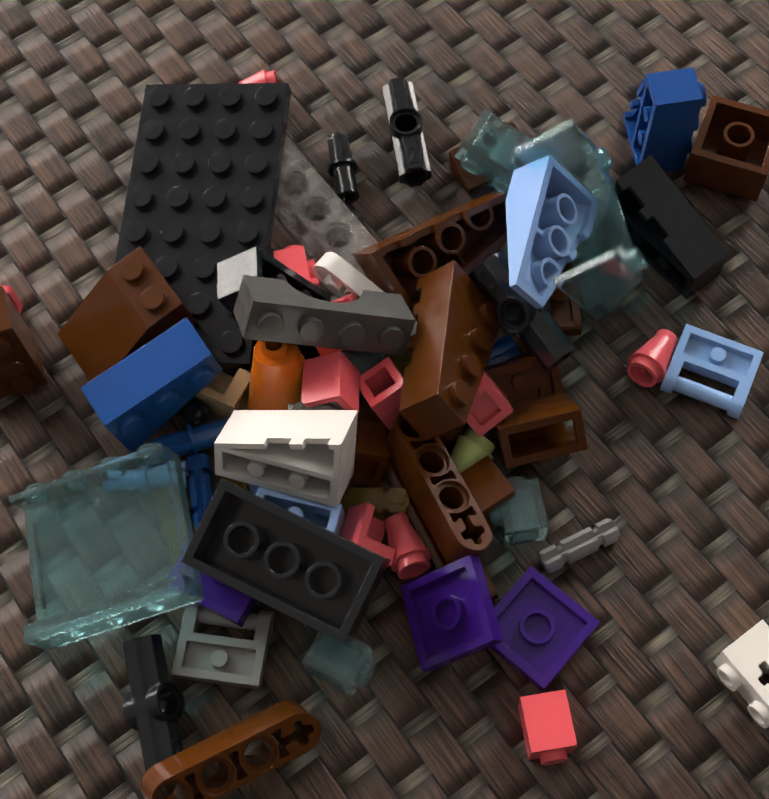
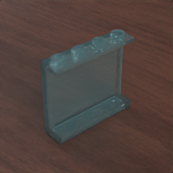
(108, 546)

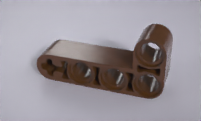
(456, 529)
(229, 749)

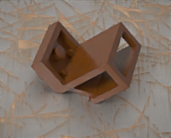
(539, 409)

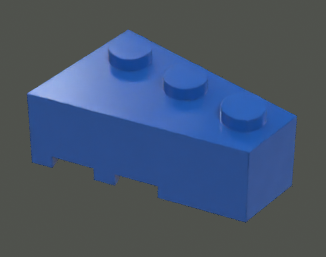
(665, 117)
(152, 384)

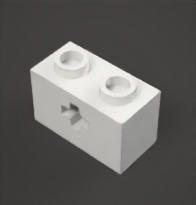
(741, 667)

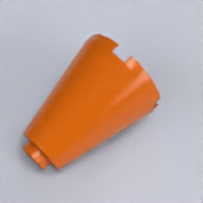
(275, 376)

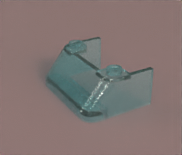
(607, 261)

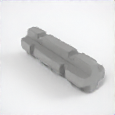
(579, 545)

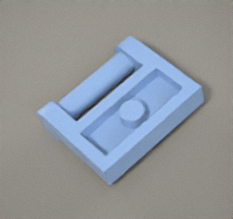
(715, 359)

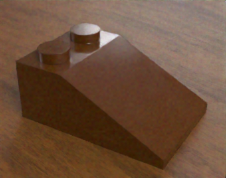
(122, 314)

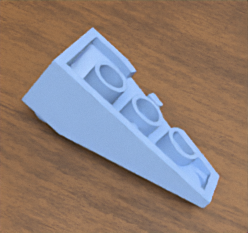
(545, 224)

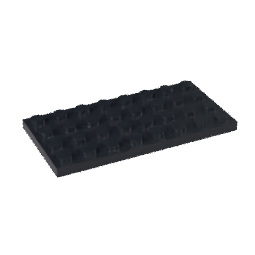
(206, 192)

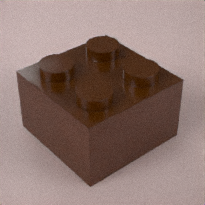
(731, 149)

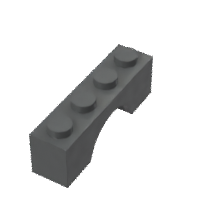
(279, 313)

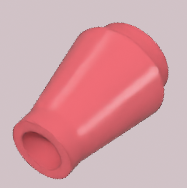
(652, 359)
(411, 553)

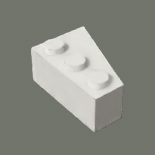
(290, 451)

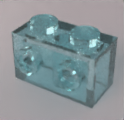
(490, 150)

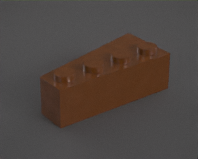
(462, 234)
(447, 351)

